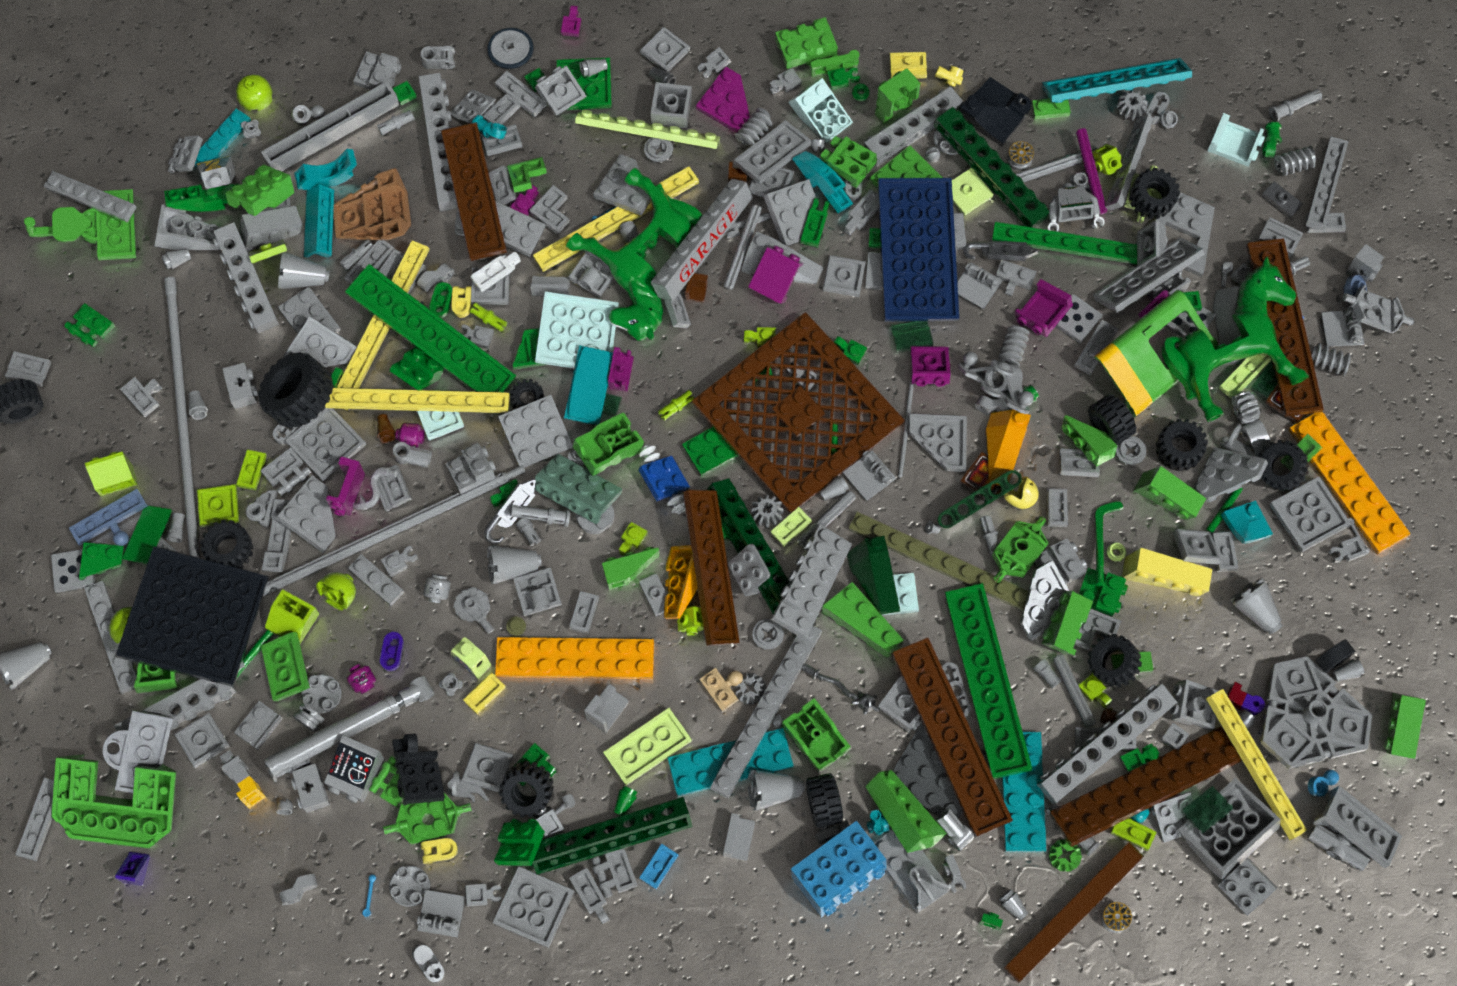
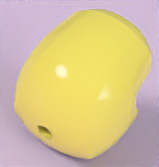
(1025, 495)

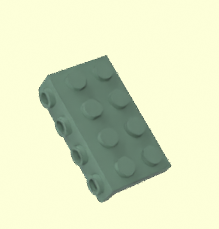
(576, 488)

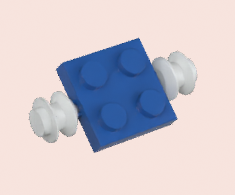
(663, 478)

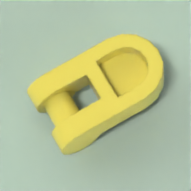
(461, 306)
(446, 850)

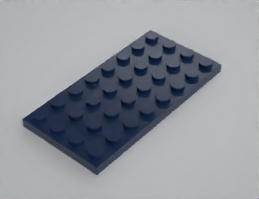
(918, 249)

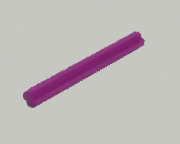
(1090, 168)

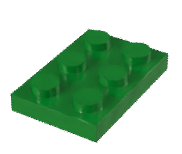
(708, 451)

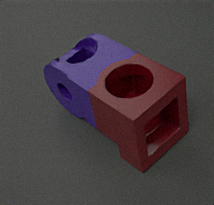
(1243, 700)

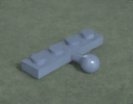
(109, 518)

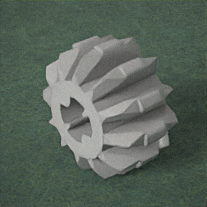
(1132, 105)
(1245, 407)
(758, 510)

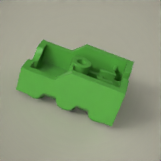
(806, 43)
(896, 94)
(262, 190)
(608, 444)
(816, 735)

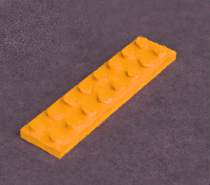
(1351, 484)
(574, 658)

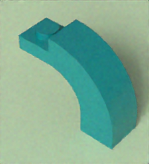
(328, 174)

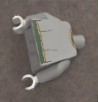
(1073, 204)

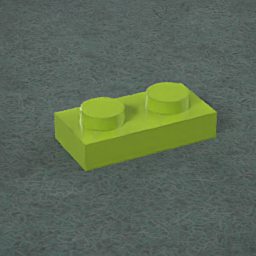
(250, 470)
(1134, 833)

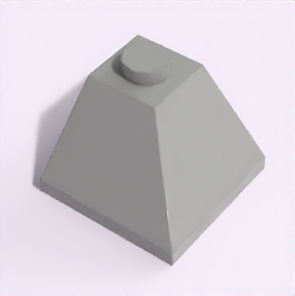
(1150, 242)

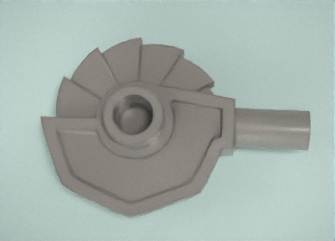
(473, 606)

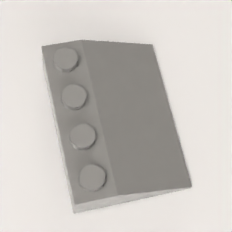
(1234, 835)

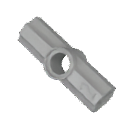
(1339, 847)

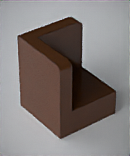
(736, 173)
(697, 288)

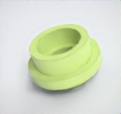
(1120, 548)

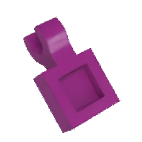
(572, 24)
(525, 203)

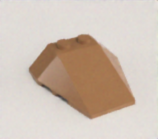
(375, 210)

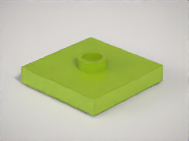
(267, 250)
(217, 505)

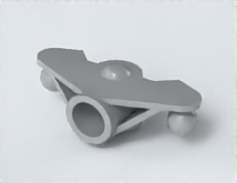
(1000, 380)

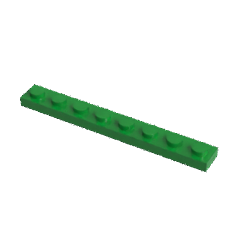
(1066, 243)

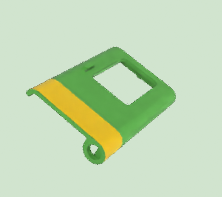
(1133, 361)

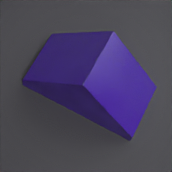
(133, 869)

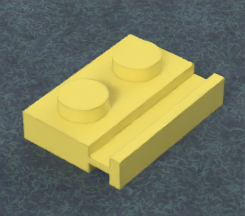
(912, 60)

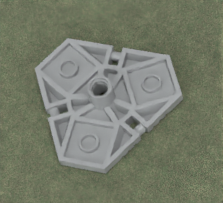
(1295, 732)

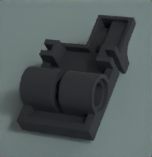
(417, 772)

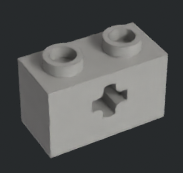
(1366, 264)
(240, 395)
(317, 797)

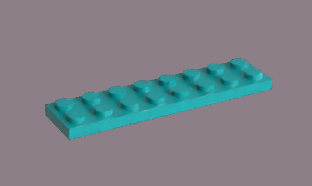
(1116, 79)

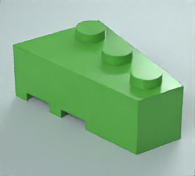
(1170, 492)
(1067, 623)
(1404, 725)

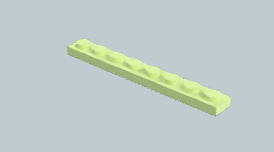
(653, 130)

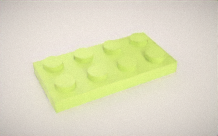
(647, 746)

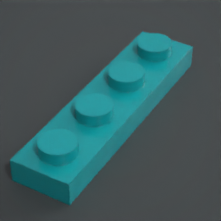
(222, 137)

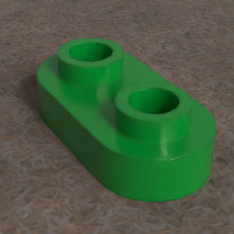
(439, 301)

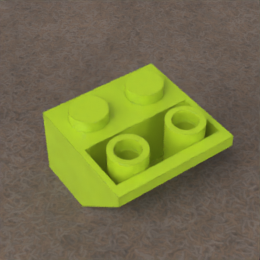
(111, 473)
(291, 615)

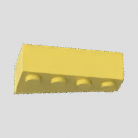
(1166, 572)

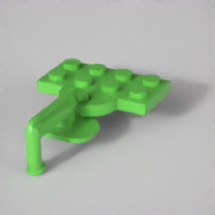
(113, 236)

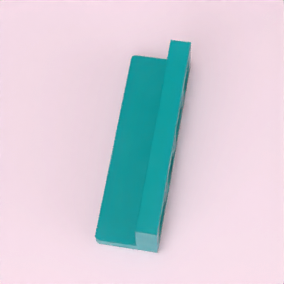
(319, 221)

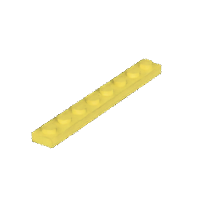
(1256, 764)

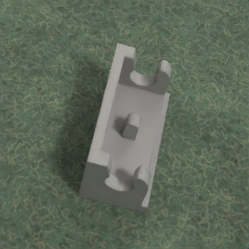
(1171, 285)

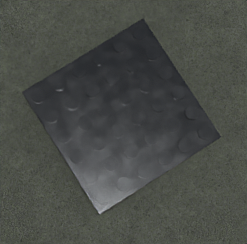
(192, 616)

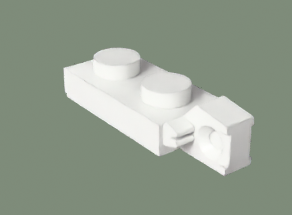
(495, 271)

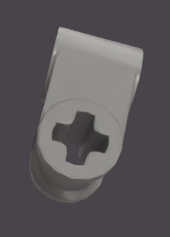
(439, 57)

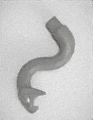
(381, 471)

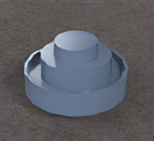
(1353, 283)

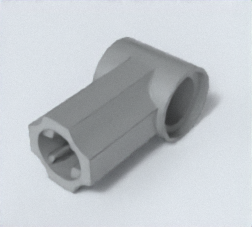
(414, 455)
(958, 833)

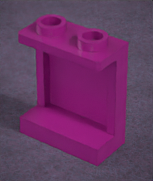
(775, 274)
(1044, 309)
(350, 489)

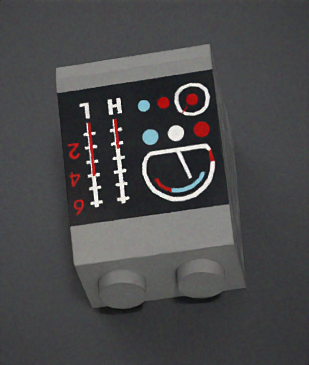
(353, 769)

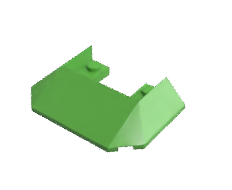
(112, 819)

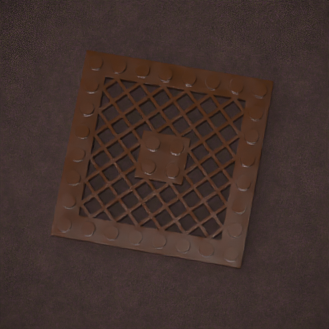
(798, 412)

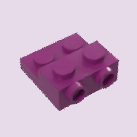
(930, 366)

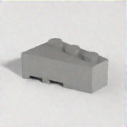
(269, 227)

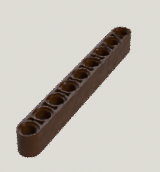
(1073, 912)

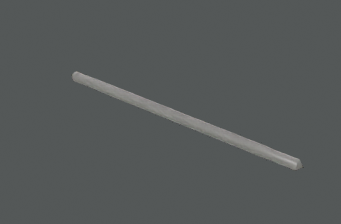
(906, 427)

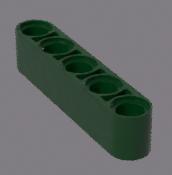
(989, 497)

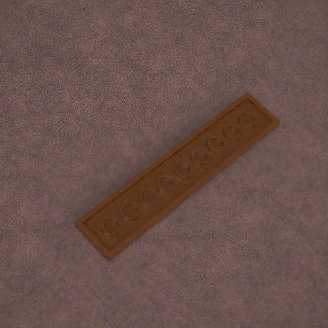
(1290, 334)
(951, 737)
(1145, 786)

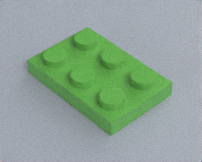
(285, 666)

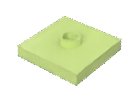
(969, 192)

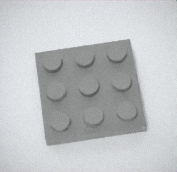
(535, 431)
(324, 442)
(1310, 514)
(533, 907)

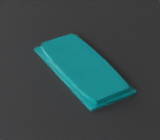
(589, 385)

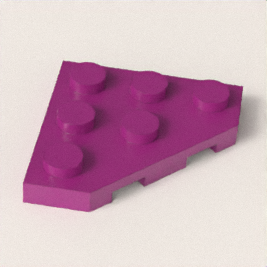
(726, 101)

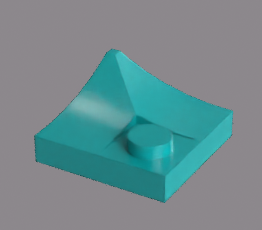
(1247, 523)

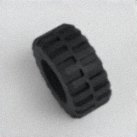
(295, 390)

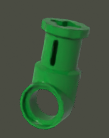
(1273, 139)

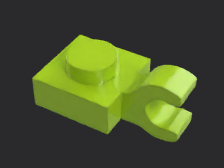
(762, 335)
(632, 537)
(1094, 689)

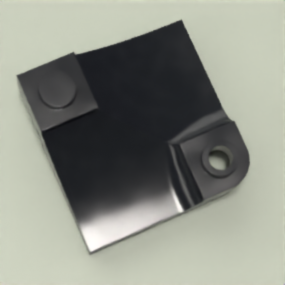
(996, 111)

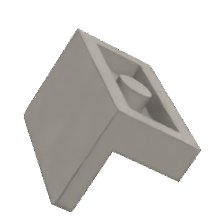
(549, 284)
(738, 837)

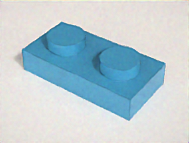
(659, 866)

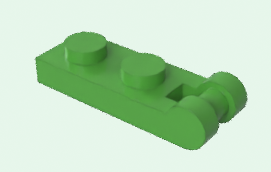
(846, 61)

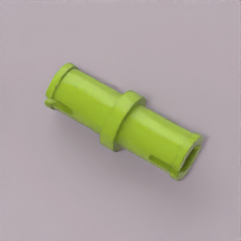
(488, 317)
(676, 405)

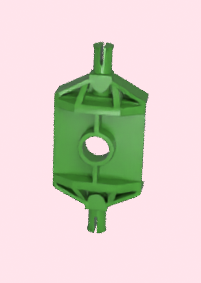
(1016, 561)
(411, 816)

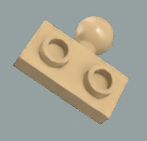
(720, 688)

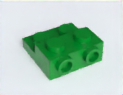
(417, 369)
(1104, 597)
(519, 842)

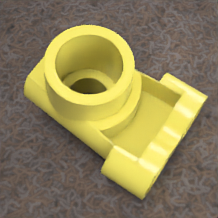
(953, 76)

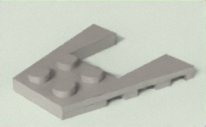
(1195, 220)

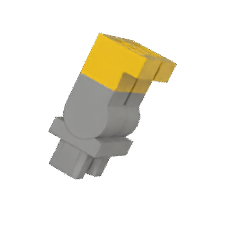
(237, 771)

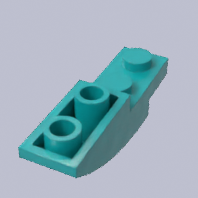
(825, 178)

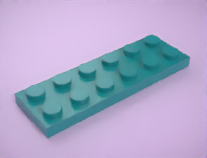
(699, 768)
(1026, 803)

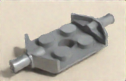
(1388, 312)

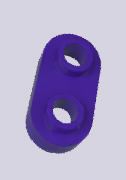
(391, 652)

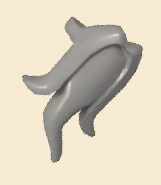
(1234, 445)
(458, 788)

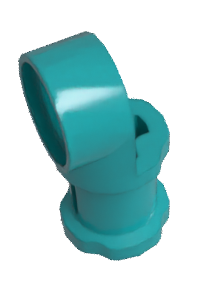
(489, 128)

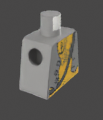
(216, 173)

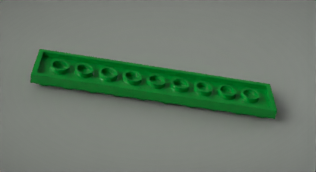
(429, 332)
(988, 681)

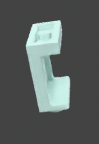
(1236, 142)

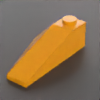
(1004, 439)

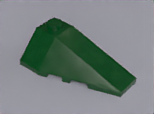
(873, 569)

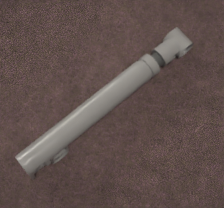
(298, 754)

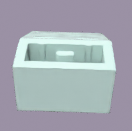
(820, 110)

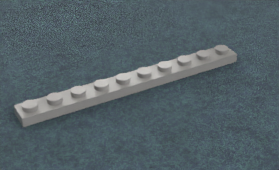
(764, 713)

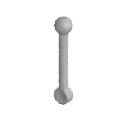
(1352, 521)

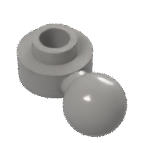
(316, 112)

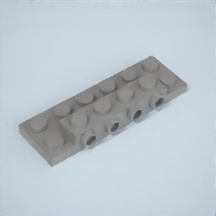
(811, 581)

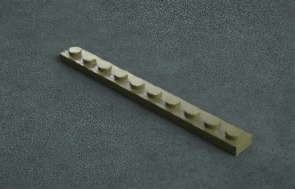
(939, 561)

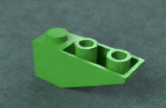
(1093, 442)
(625, 569)

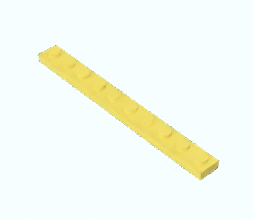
(611, 221)
(377, 329)
(419, 400)

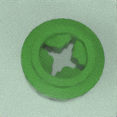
(1063, 864)

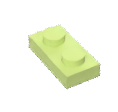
(791, 527)

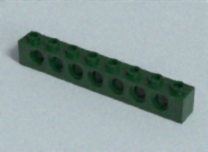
(956, 138)
(744, 531)
(612, 835)

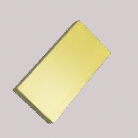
(484, 693)

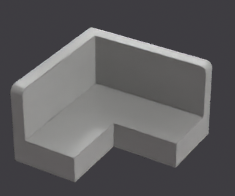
(605, 708)

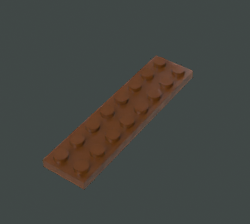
(473, 191)
(711, 567)

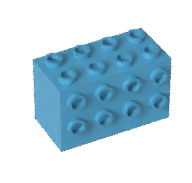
(839, 869)

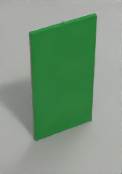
(146, 534)

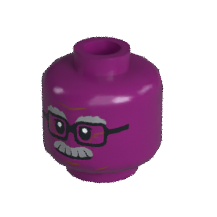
(361, 679)

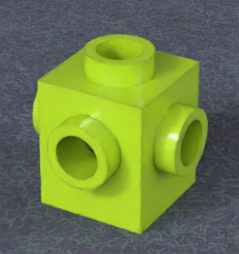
(1107, 159)
(691, 621)

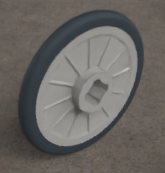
(513, 57)

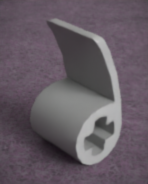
(1257, 435)

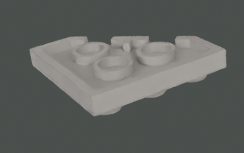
(617, 192)
(790, 210)
(322, 344)
(942, 438)
(1227, 471)
(310, 514)
(1042, 599)

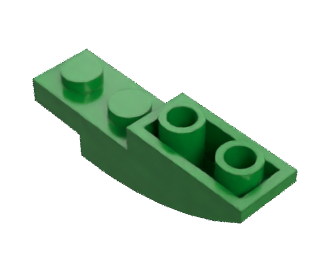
(197, 199)

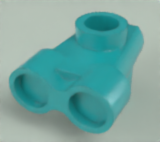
(877, 823)

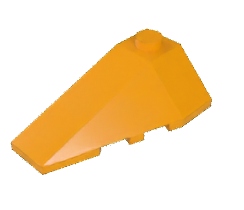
(680, 581)

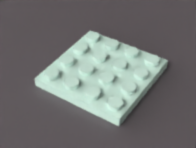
(570, 323)

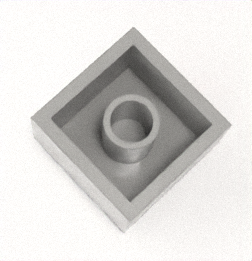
(671, 104)

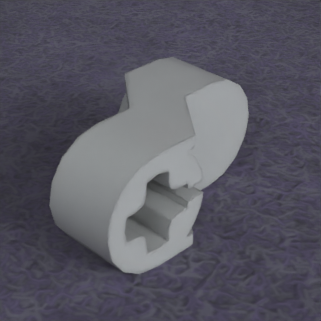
(431, 278)
(990, 406)
(295, 894)
(434, 971)

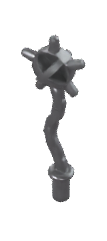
(864, 701)

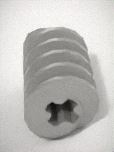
(754, 127)
(1295, 160)
(1014, 345)
(1330, 358)

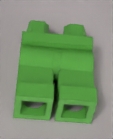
(849, 159)

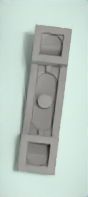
(278, 541)

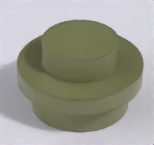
(516, 626)

